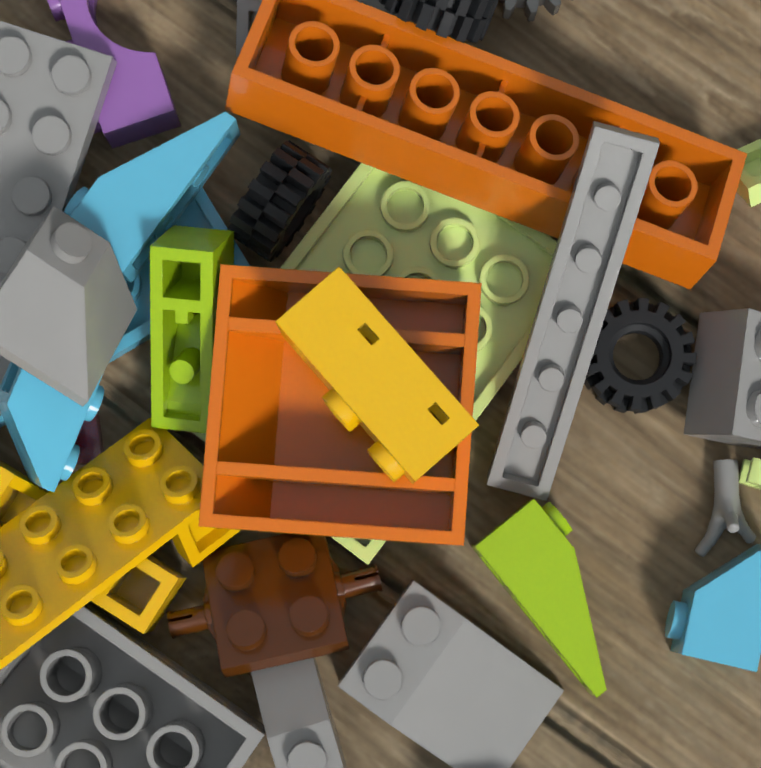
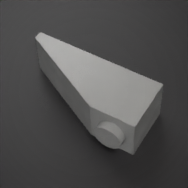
(298, 716)

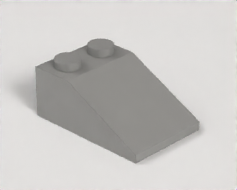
(449, 684)

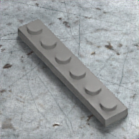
(572, 308)

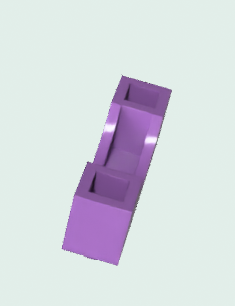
(138, 94)

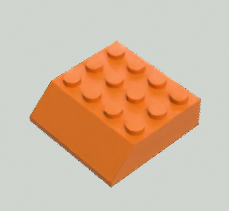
(279, 452)

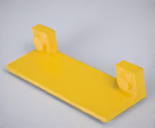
(97, 531)

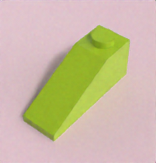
(183, 323)
(544, 579)

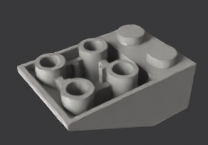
(727, 379)

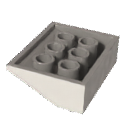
(114, 701)

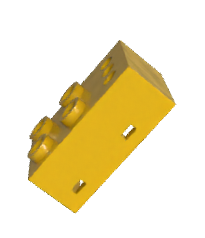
(377, 384)

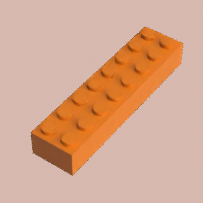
(473, 126)

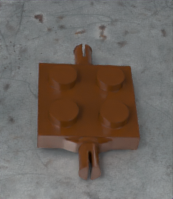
(274, 602)

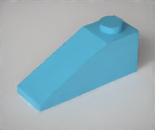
(152, 191)

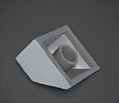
(64, 306)

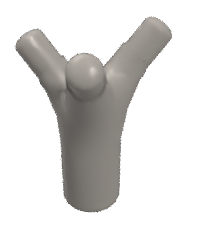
(727, 507)

